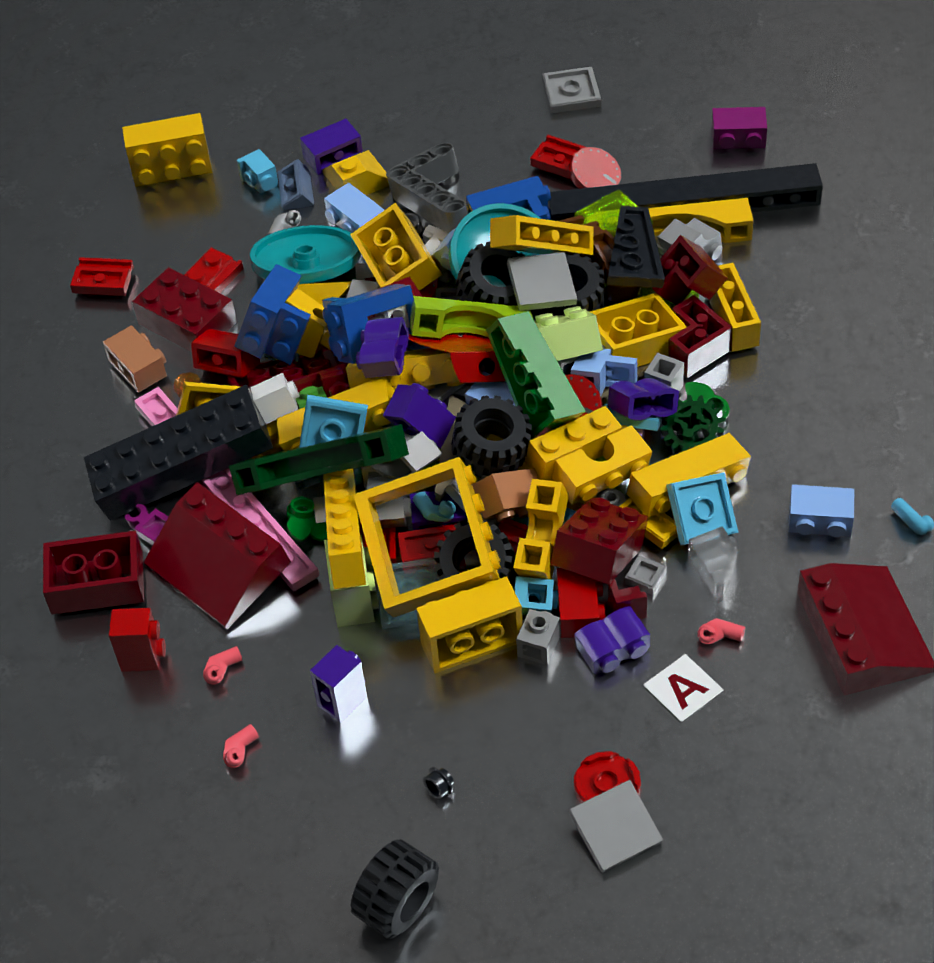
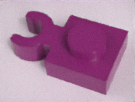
(147, 525)

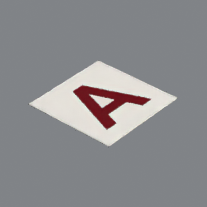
(683, 687)

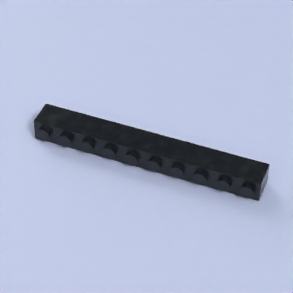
(764, 188)

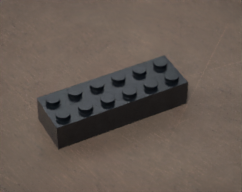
(177, 452)

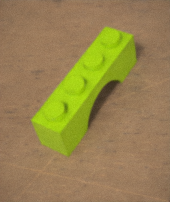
(445, 316)

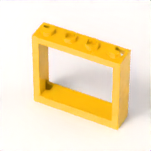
(366, 502)

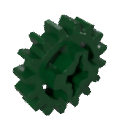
(690, 416)

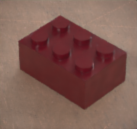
(182, 308)
(599, 540)
(93, 572)

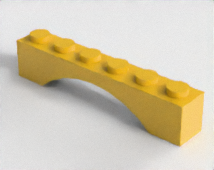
(729, 217)
(343, 530)

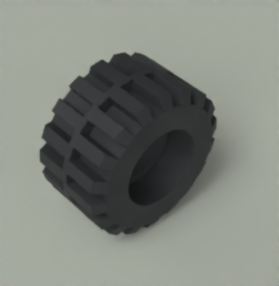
(484, 262)
(588, 284)
(495, 418)
(461, 543)
(394, 888)

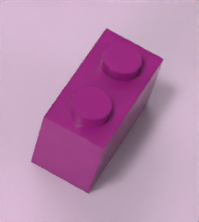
(739, 128)

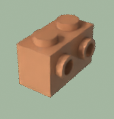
(135, 358)
(505, 494)

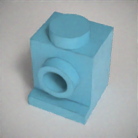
(258, 171)
(541, 588)

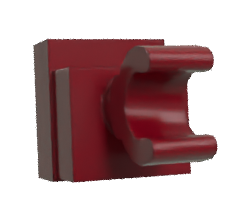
(334, 380)

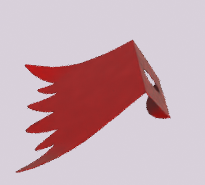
(465, 355)

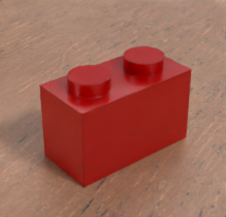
(216, 353)
(578, 601)
(136, 639)

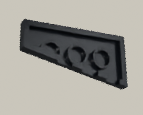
(635, 251)

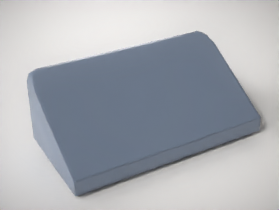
(295, 186)

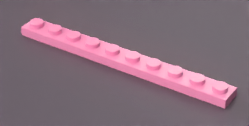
(158, 408)

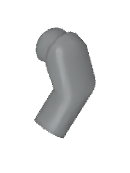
(285, 221)

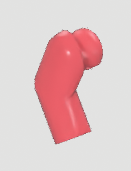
(719, 629)
(218, 664)
(235, 746)

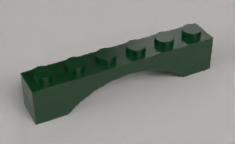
(319, 459)

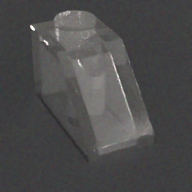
(714, 560)

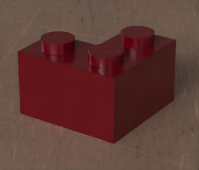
(689, 269)
(702, 340)

